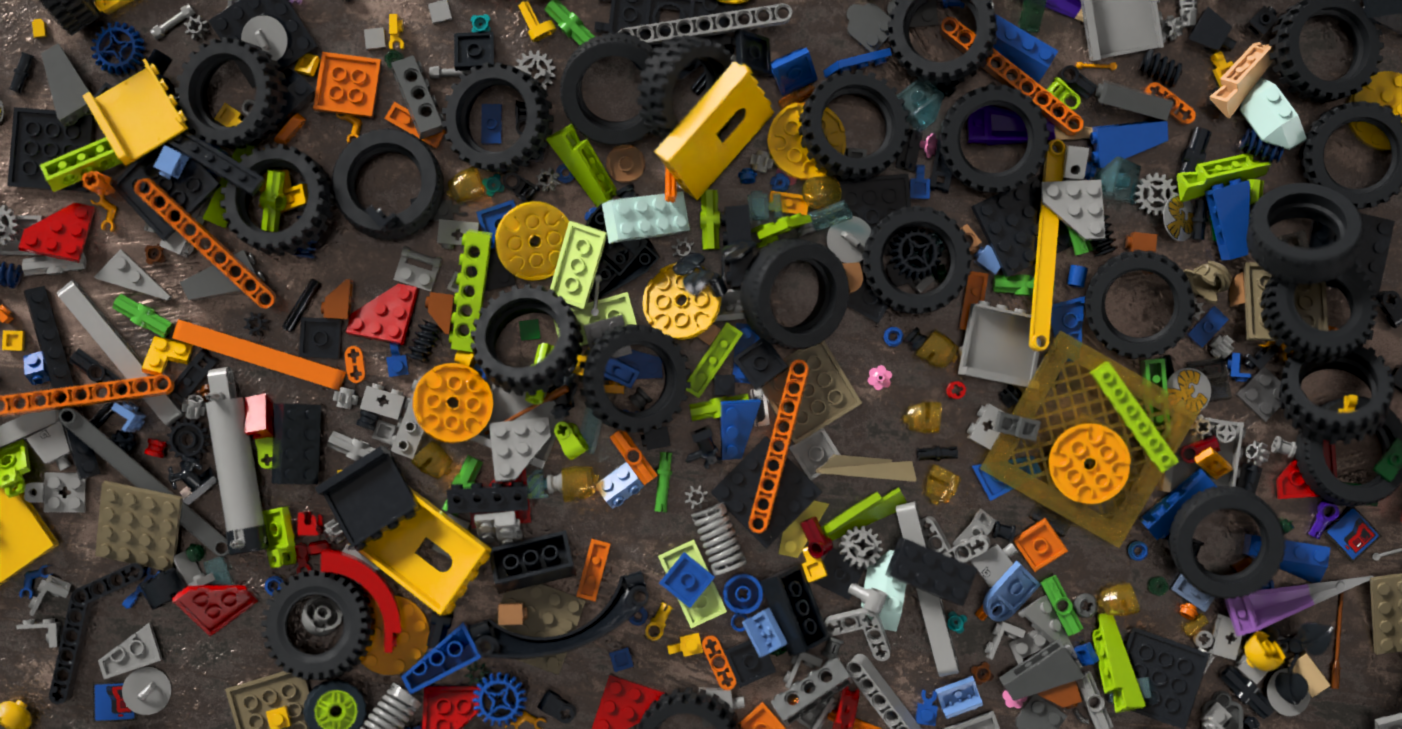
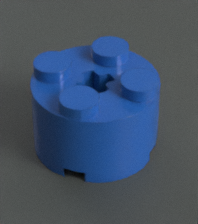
(740, 604)

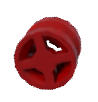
(155, 448)

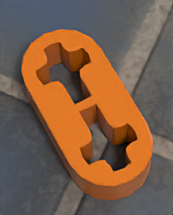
(290, 129)
(350, 365)

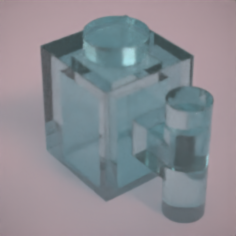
(760, 207)

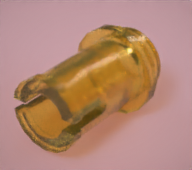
(1195, 625)

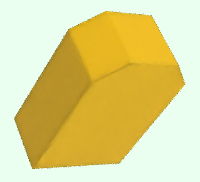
(39, 28)

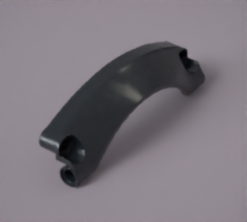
(516, 646)

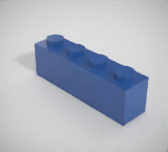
(1023, 49)
(1162, 514)
(1300, 559)
(447, 657)

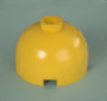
(1263, 653)
(15, 715)

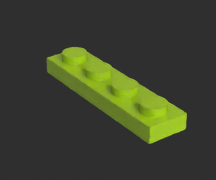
(713, 359)

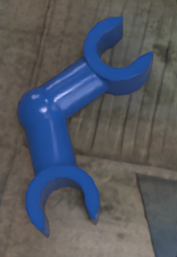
(29, 576)

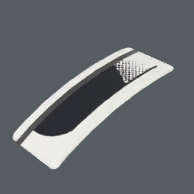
(762, 417)

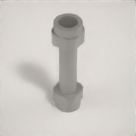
(159, 31)
(436, 73)

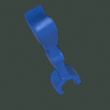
(131, 599)

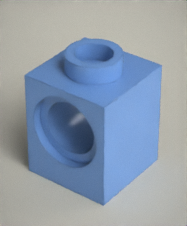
(170, 163)
(987, 260)

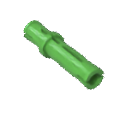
(663, 481)

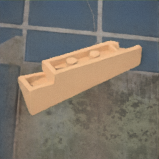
(1242, 78)

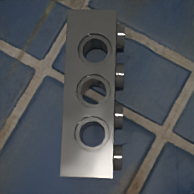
(408, 68)
(822, 692)

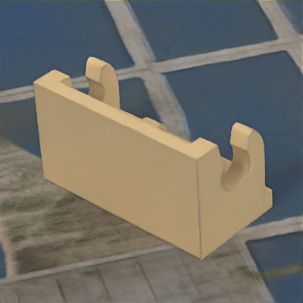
(1308, 669)

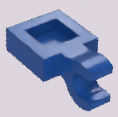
(919, 187)
(397, 363)

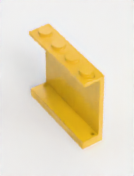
(137, 114)

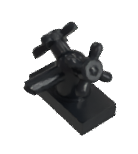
(707, 448)
(195, 484)

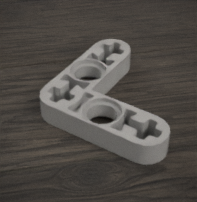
(946, 548)
(862, 622)

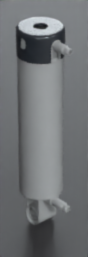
(234, 465)

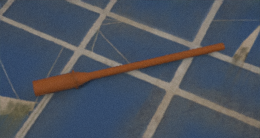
(549, 397)
(1335, 680)

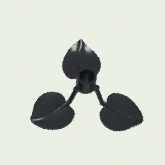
(696, 281)
(1310, 636)

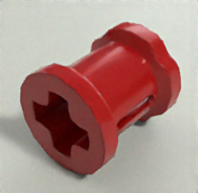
(951, 386)

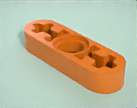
(1185, 107)
(720, 678)

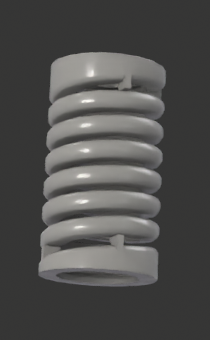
(724, 538)
(392, 710)

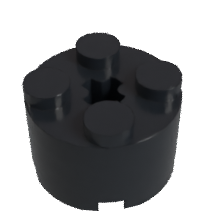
(162, 588)

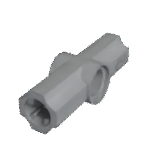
(51, 265)
(353, 448)
(1099, 712)

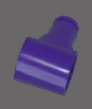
(1322, 519)

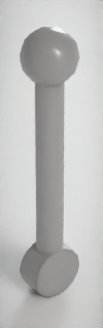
(595, 311)
(1376, 556)

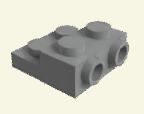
(498, 527)

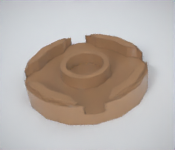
(625, 163)

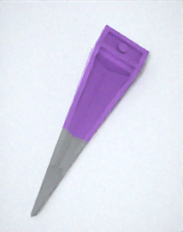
(1272, 605)

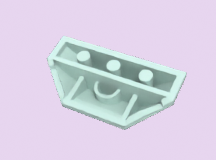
(1272, 116)
(895, 589)

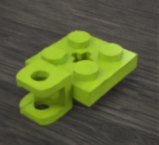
(769, 231)
(12, 473)
(280, 537)

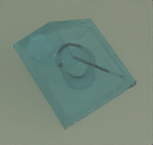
(922, 103)
(1119, 180)

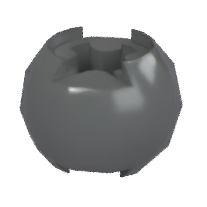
(1078, 604)

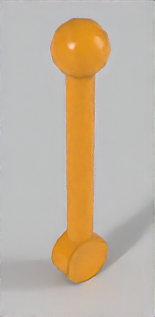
(1112, 66)

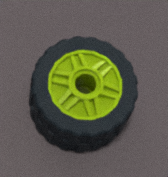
(329, 694)

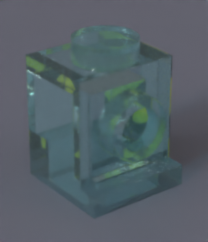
(537, 485)

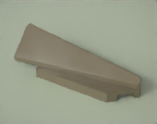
(868, 468)

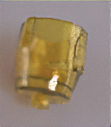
(466, 185)
(821, 191)
(938, 350)
(924, 417)
(433, 461)
(578, 482)
(941, 485)
(1119, 600)

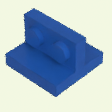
(793, 71)

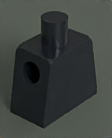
(1211, 33)

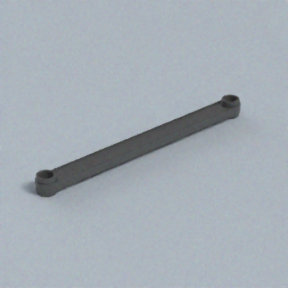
(140, 476)

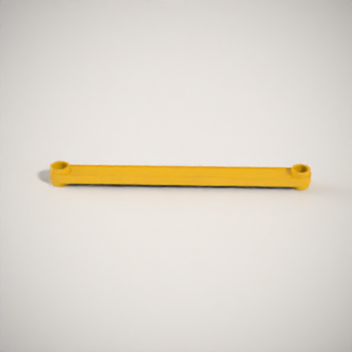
(1046, 254)

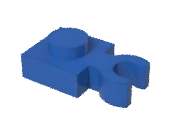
(926, 712)

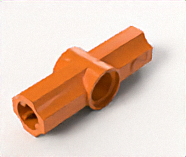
(98, 183)
(641, 467)

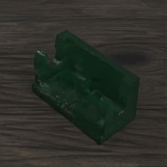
(1031, 15)

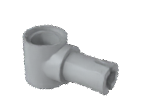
(872, 598)

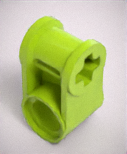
(1064, 92)
(570, 439)
(264, 450)

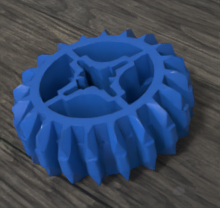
(102, 51)
(492, 693)

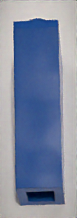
(1126, 140)
(1230, 217)

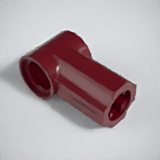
(1198, 447)
(818, 542)

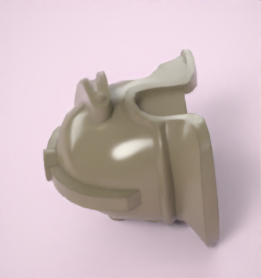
(1209, 280)

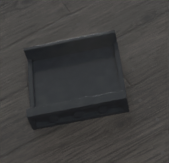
(369, 498)

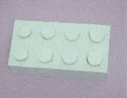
(645, 217)

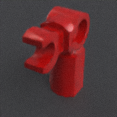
(303, 551)

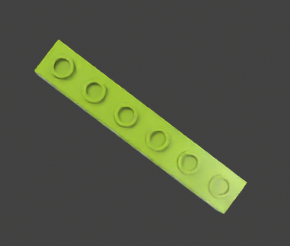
(72, 166)
(483, 242)
(1134, 417)

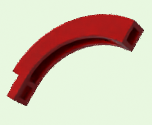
(366, 575)

